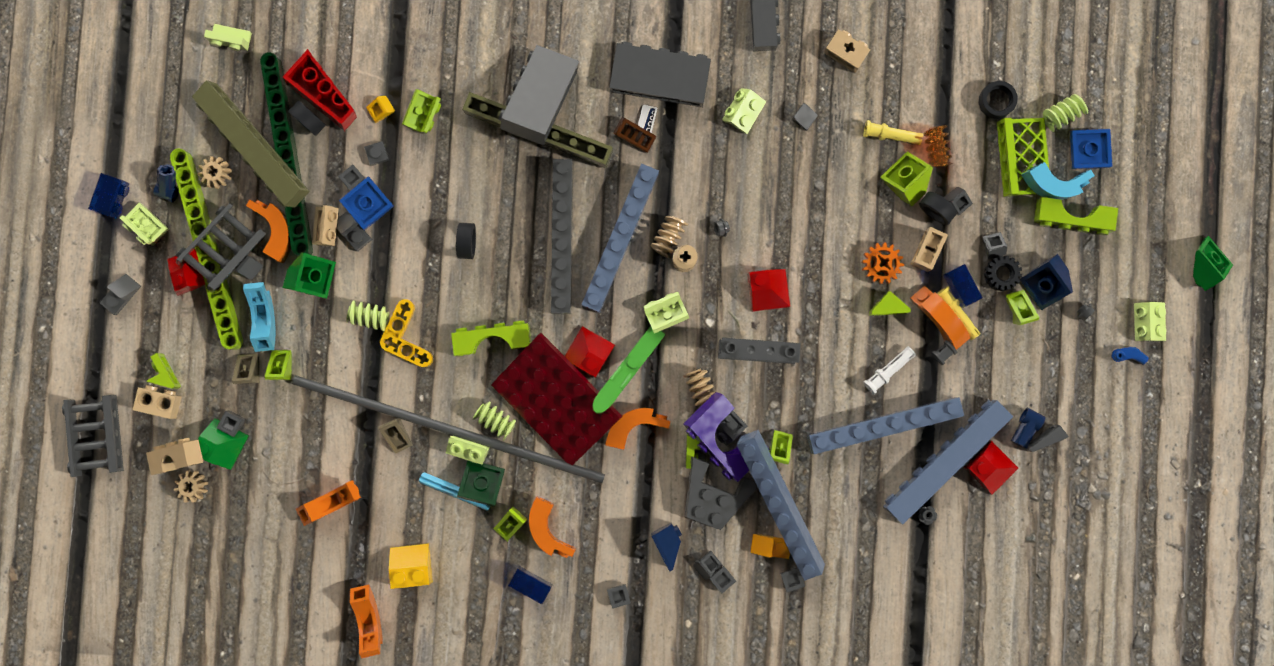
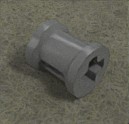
(944, 352)

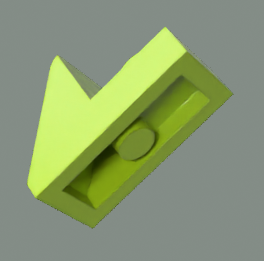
(1021, 308)
(166, 375)
(691, 445)

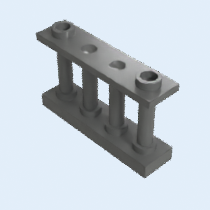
(227, 265)
(759, 350)
(111, 443)

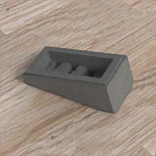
(1050, 436)

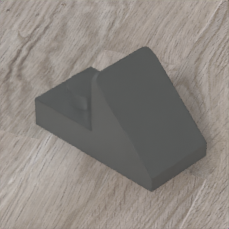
(352, 231)
(120, 294)

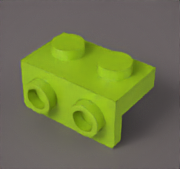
(421, 112)

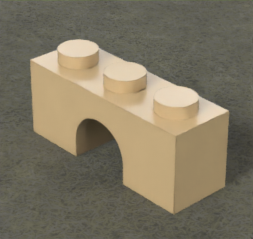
(174, 456)

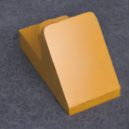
(769, 546)

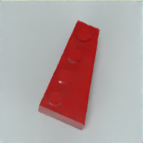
(315, 86)

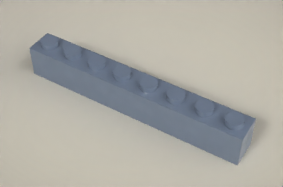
(620, 238)
(885, 425)
(947, 461)
(781, 505)

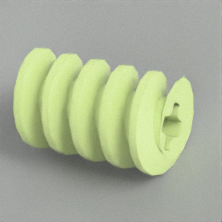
(1063, 111)
(367, 316)
(495, 420)

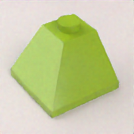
(908, 178)

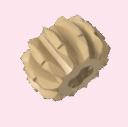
(221, 175)
(183, 486)

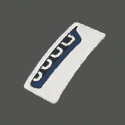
(646, 120)

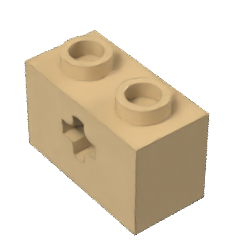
(850, 59)

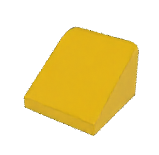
(380, 108)

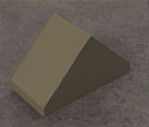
(246, 369)
(396, 435)

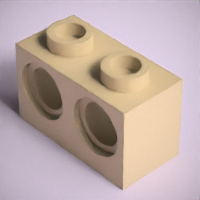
(929, 249)
(156, 406)

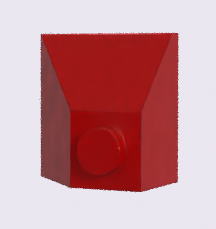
(184, 276)
(768, 289)
(589, 351)
(991, 467)

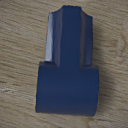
(166, 183)
(1029, 424)

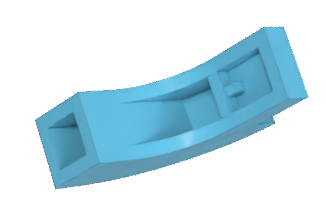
(1047, 185)
(262, 316)

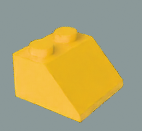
(410, 566)

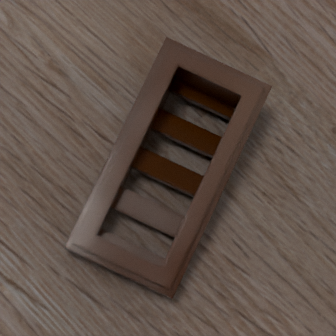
(620, 126)

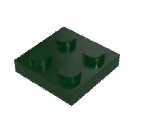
(481, 483)

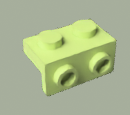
(228, 36)
(744, 110)
(144, 224)
(665, 312)
(1150, 321)
(467, 450)

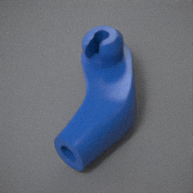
(1129, 353)

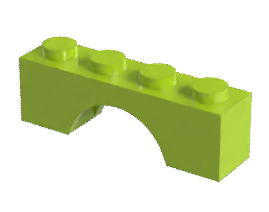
(1052, 212)
(466, 342)

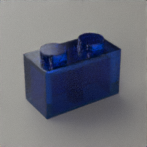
(109, 196)
(962, 286)
(530, 585)

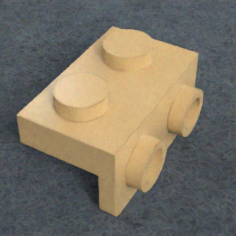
(325, 226)

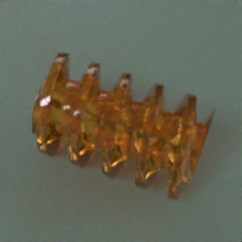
(937, 146)

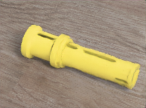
(883, 132)
(954, 303)

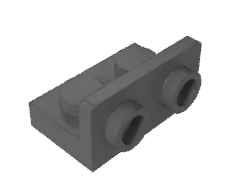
(730, 428)

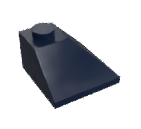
(1048, 282)
(668, 543)

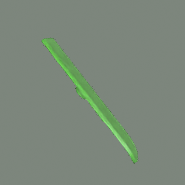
(627, 370)

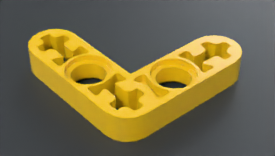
(397, 336)

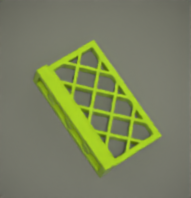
(1008, 153)

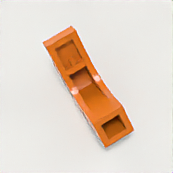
(279, 242)
(942, 315)
(619, 431)
(328, 503)
(540, 531)
(368, 620)

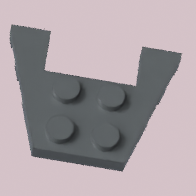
(711, 504)

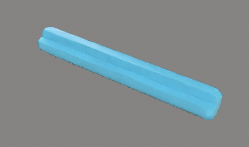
(446, 487)

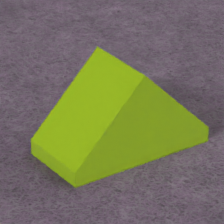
(889, 305)
(279, 365)
(781, 446)
(510, 523)

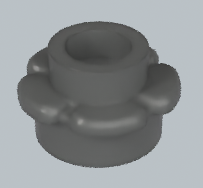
(721, 227)
(1085, 311)
(932, 515)

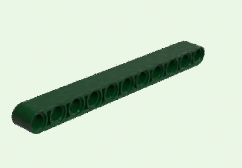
(289, 144)

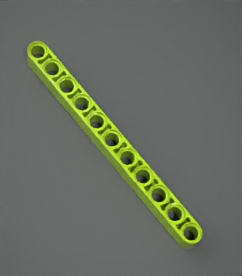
(195, 224)

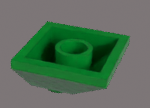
(1210, 265)
(310, 275)
(221, 447)

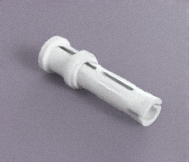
(882, 375)

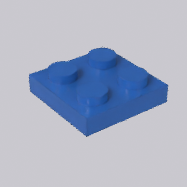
(1091, 149)
(366, 203)

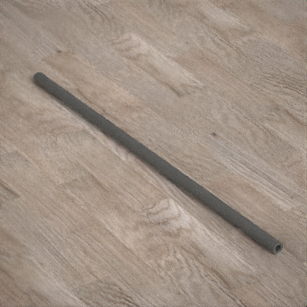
(448, 429)

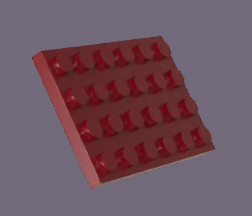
(555, 399)

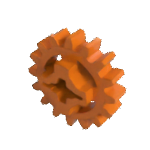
(877, 258)

